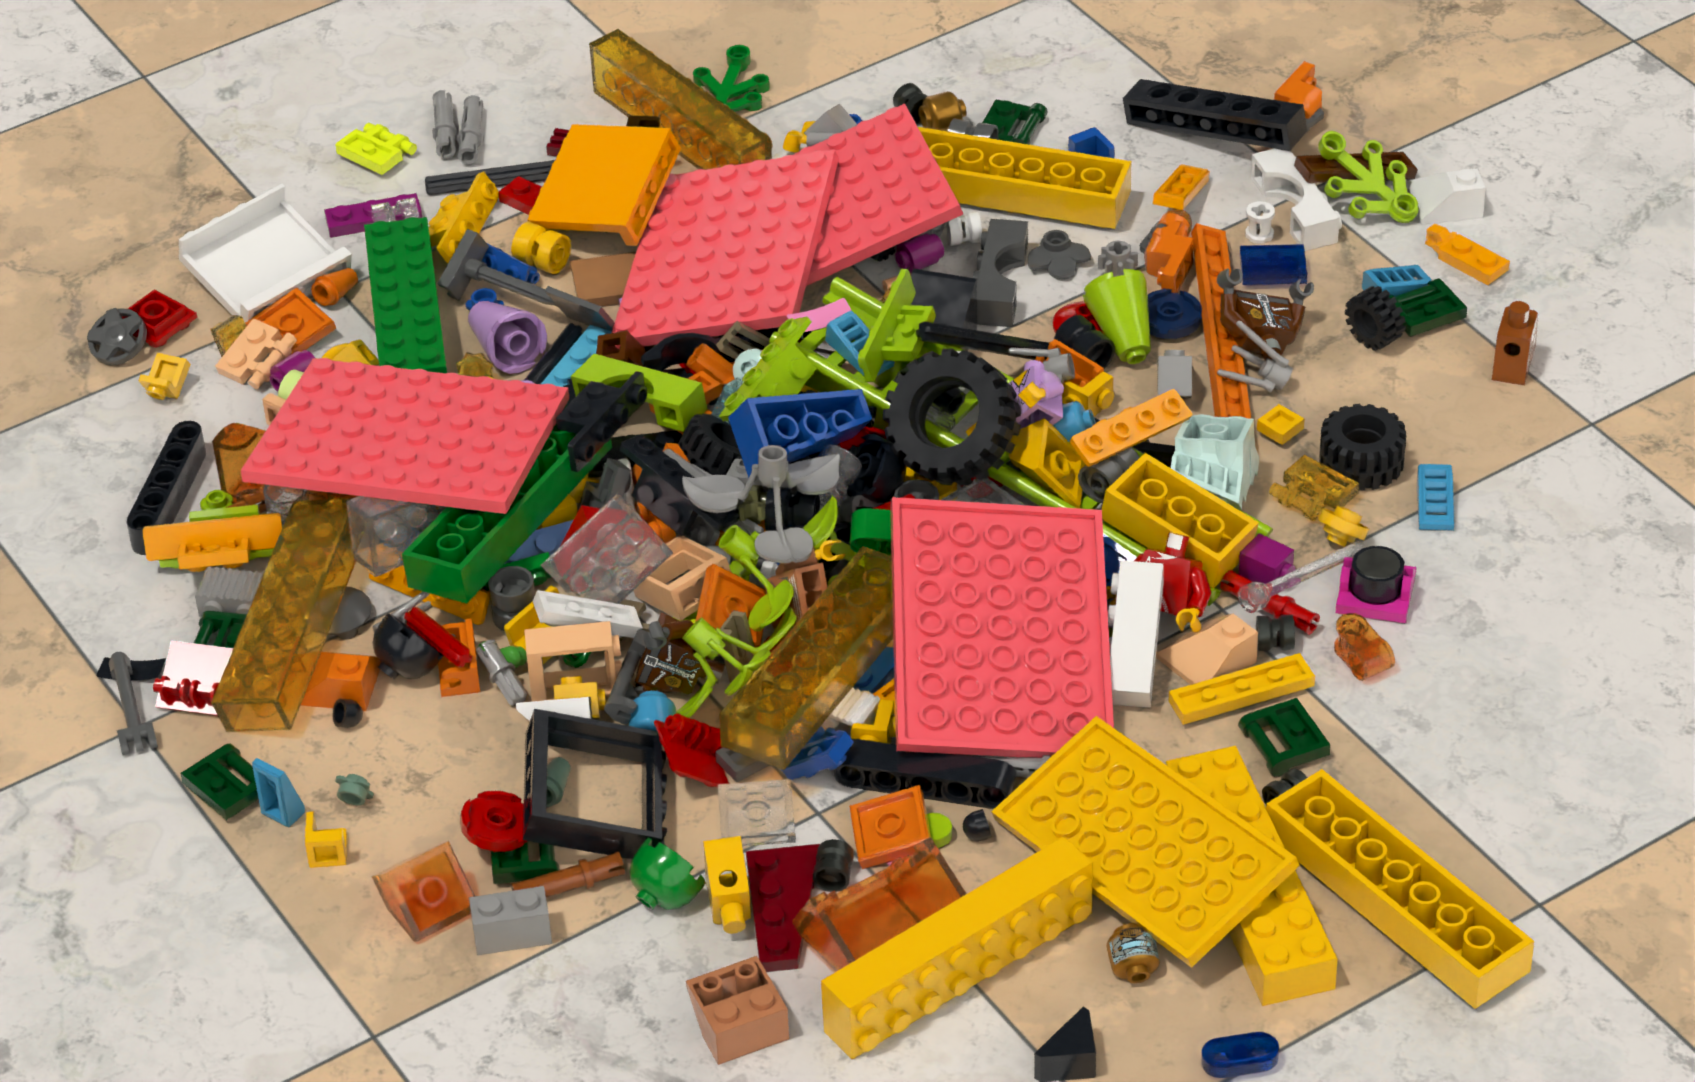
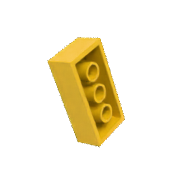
(1157, 500)

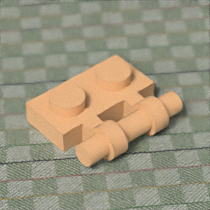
(250, 349)

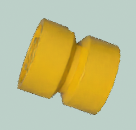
(541, 247)

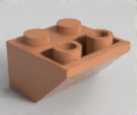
(738, 1010)

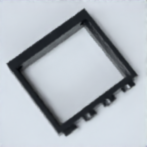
(596, 738)

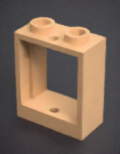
(682, 595)
(571, 640)

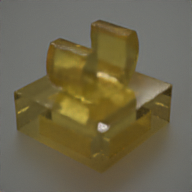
(227, 332)

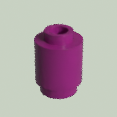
(919, 252)
(296, 361)

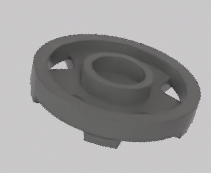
(116, 335)

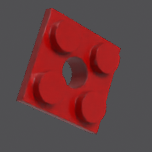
(162, 317)

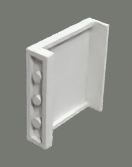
(259, 254)

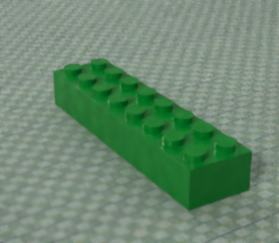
(405, 295)
(469, 546)

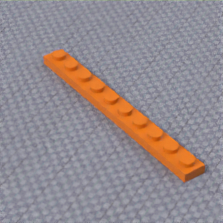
(1211, 258)

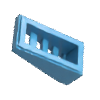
(1393, 279)
(845, 329)
(1435, 496)
(276, 794)

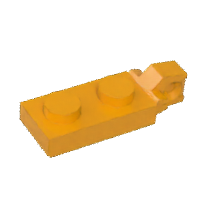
(1466, 254)

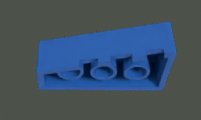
(798, 423)

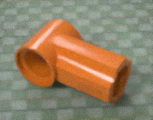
(711, 363)

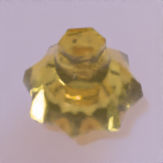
(475, 365)

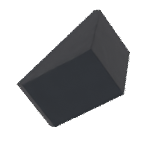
(1069, 1052)

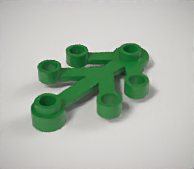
(738, 60)

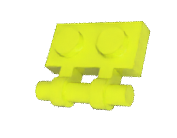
(375, 147)

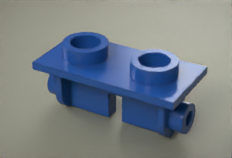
(507, 264)

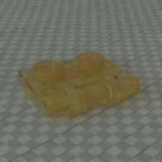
(1317, 481)

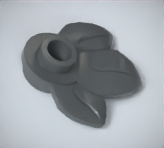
(1058, 255)

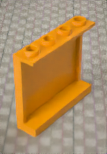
(606, 180)

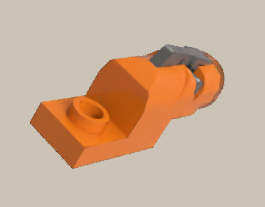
(1302, 89)
(1169, 249)

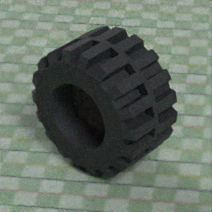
(710, 444)
(1364, 444)

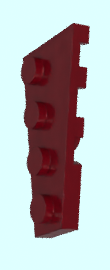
(779, 889)

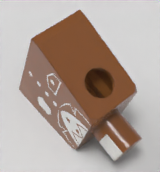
(1516, 329)

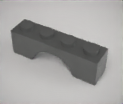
(1004, 249)

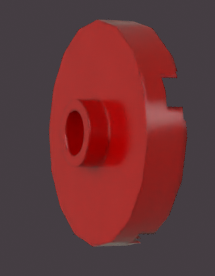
(493, 821)

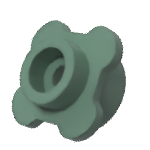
(353, 789)

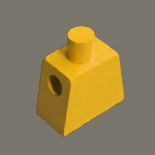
(727, 892)

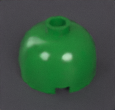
(663, 877)

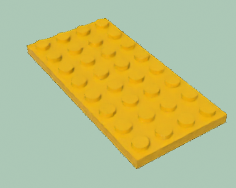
(1154, 839)

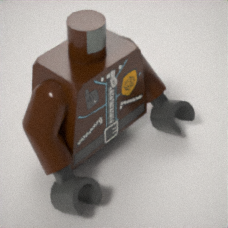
(1267, 315)
(669, 660)

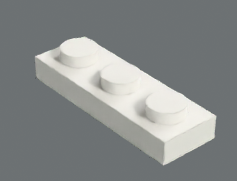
(565, 610)

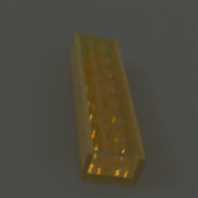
(647, 86)
(288, 619)
(813, 664)

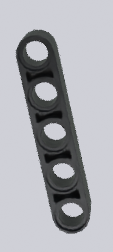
(167, 482)
(941, 776)

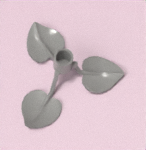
(809, 476)

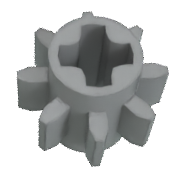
(1116, 257)

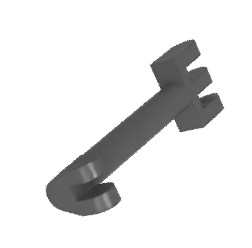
(121, 670)
(618, 705)

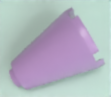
(508, 335)

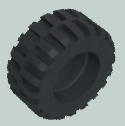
(914, 397)

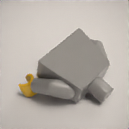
(830, 123)

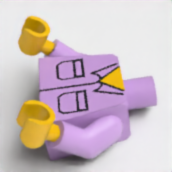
(1037, 394)

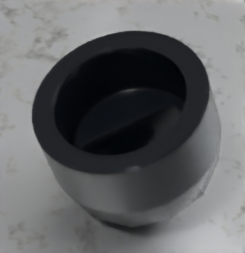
(346, 713)
(976, 826)

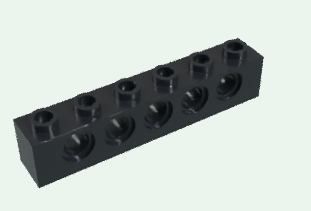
(1215, 114)

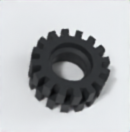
(1375, 318)

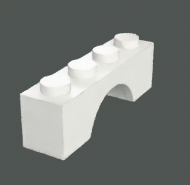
(1312, 219)

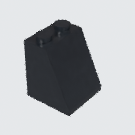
(950, 295)

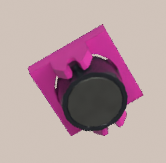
(1376, 577)

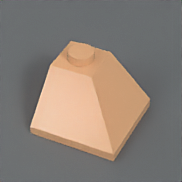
(1216, 650)

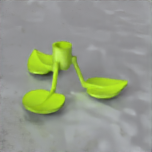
(741, 548)
(709, 643)

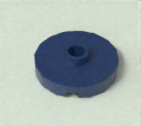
(1173, 314)

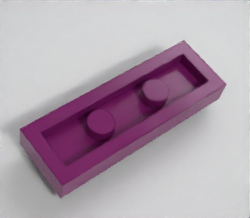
(351, 218)

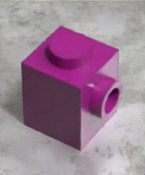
(1265, 560)

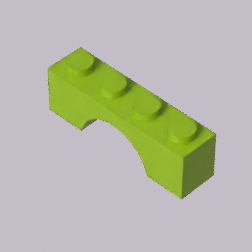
(672, 396)

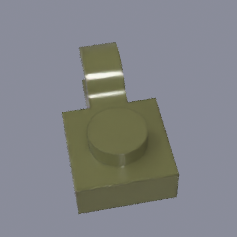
(754, 505)

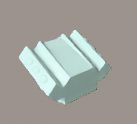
(1218, 455)

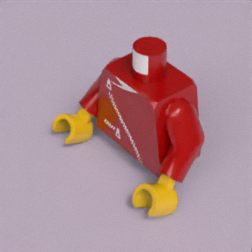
(1185, 582)

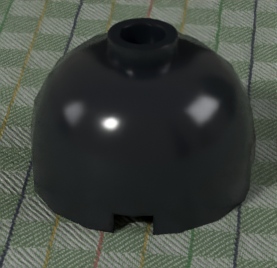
(880, 472)
(403, 650)

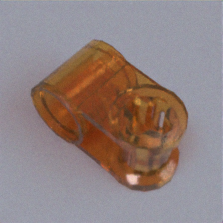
(1362, 647)

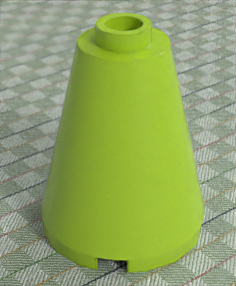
(1122, 312)

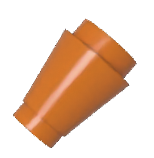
(333, 286)

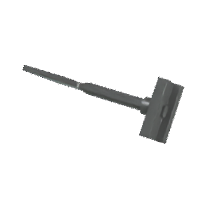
(467, 265)

